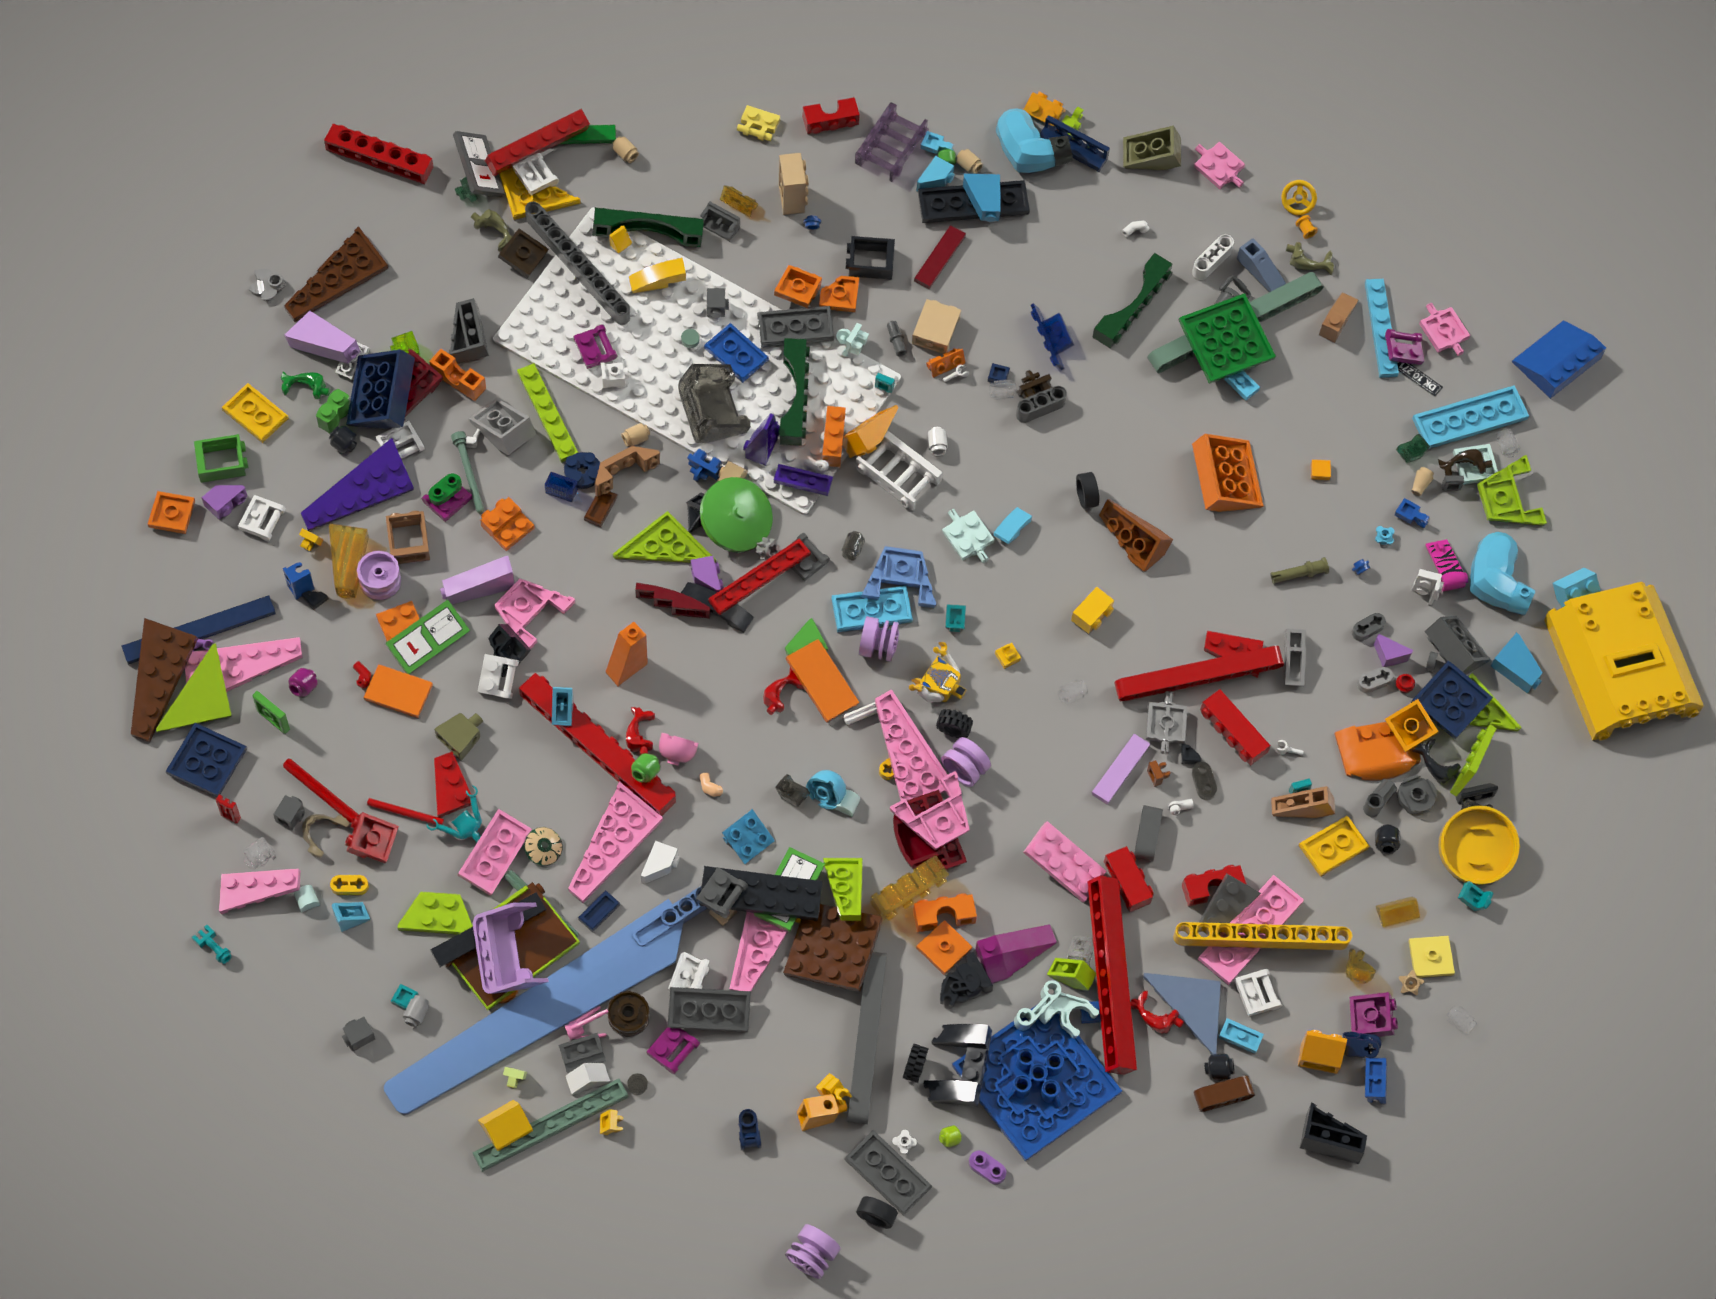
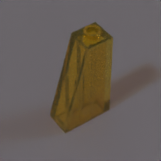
(347, 549)

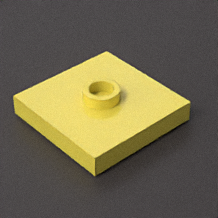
(1431, 956)

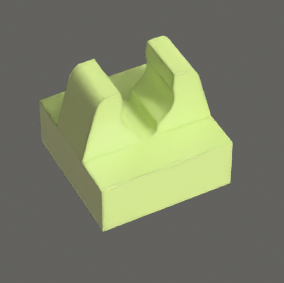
(514, 1076)

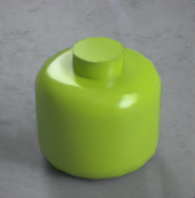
(950, 1136)

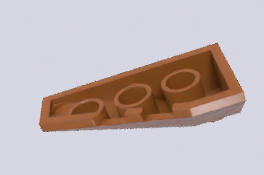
(1140, 539)

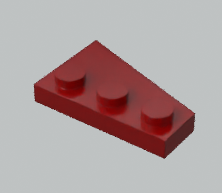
(1224, 645)
(450, 785)

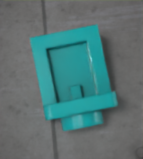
(955, 617)
(1475, 897)

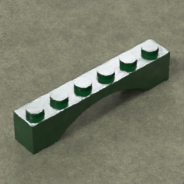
(682, 229)
(1112, 326)
(792, 422)

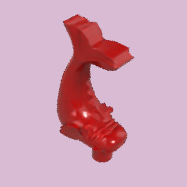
(771, 693)
(633, 739)
(1160, 1023)

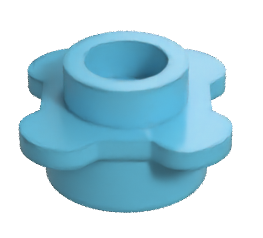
(1384, 539)

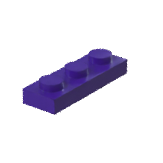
(803, 479)

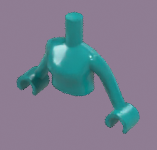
(465, 822)

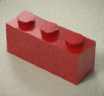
(1131, 879)

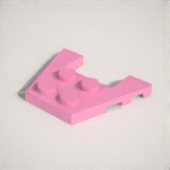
(524, 603)
(941, 822)

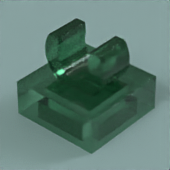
(464, 191)

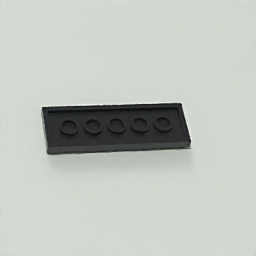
(953, 203)
(773, 894)

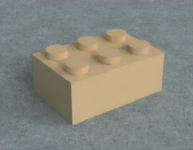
(793, 183)

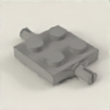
(1166, 723)

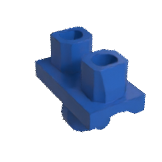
(701, 468)

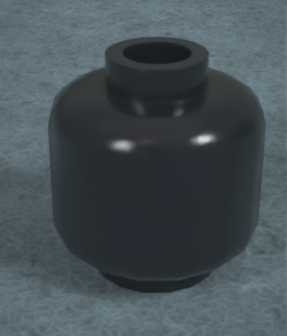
(343, 439)
(1387, 839)
(1219, 1067)

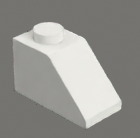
(660, 862)

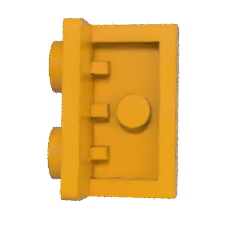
(1040, 107)

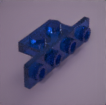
(1055, 334)

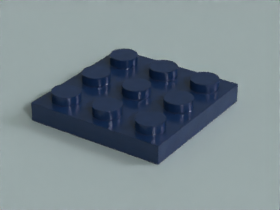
(1452, 699)
(206, 760)

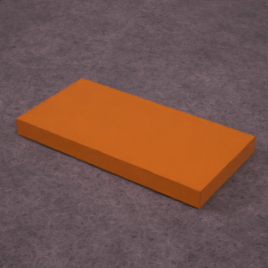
(822, 680)

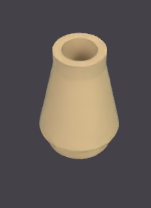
(1422, 480)

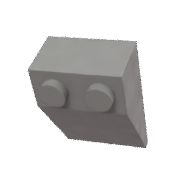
(503, 426)

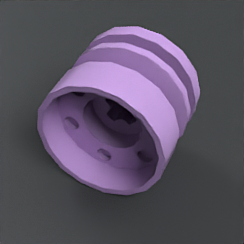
(878, 639)
(815, 1248)

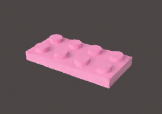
(494, 852)
(1063, 860)

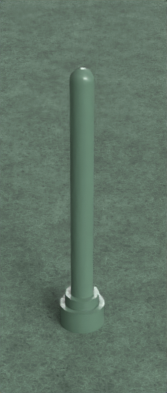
(459, 440)

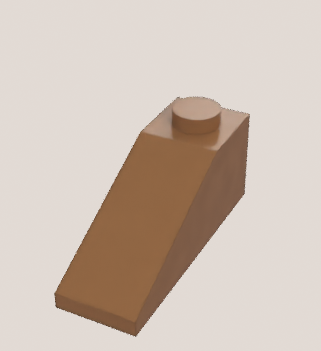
(1338, 317)
(1305, 804)

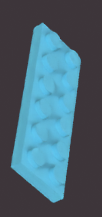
(1471, 417)

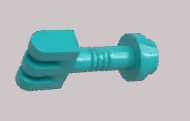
(223, 955)

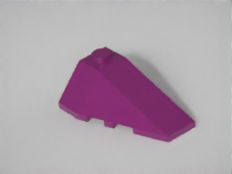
(1010, 951)

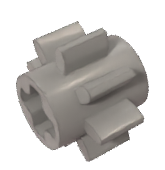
(767, 548)

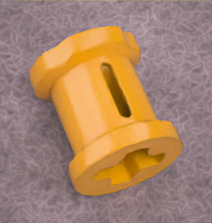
(1306, 227)

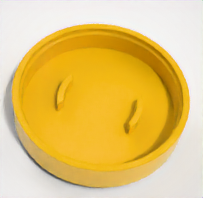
(1479, 845)

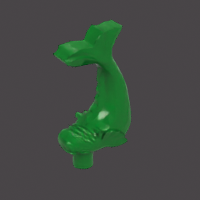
(312, 379)

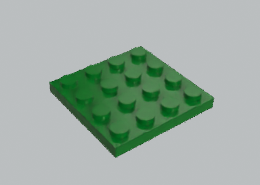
(1227, 338)

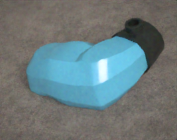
(1024, 146)

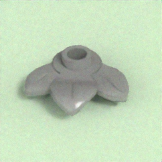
(265, 284)

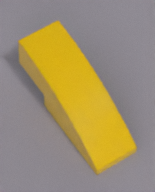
(658, 276)

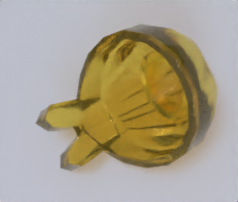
(1357, 969)

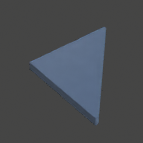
(1195, 1001)

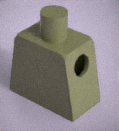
(459, 734)

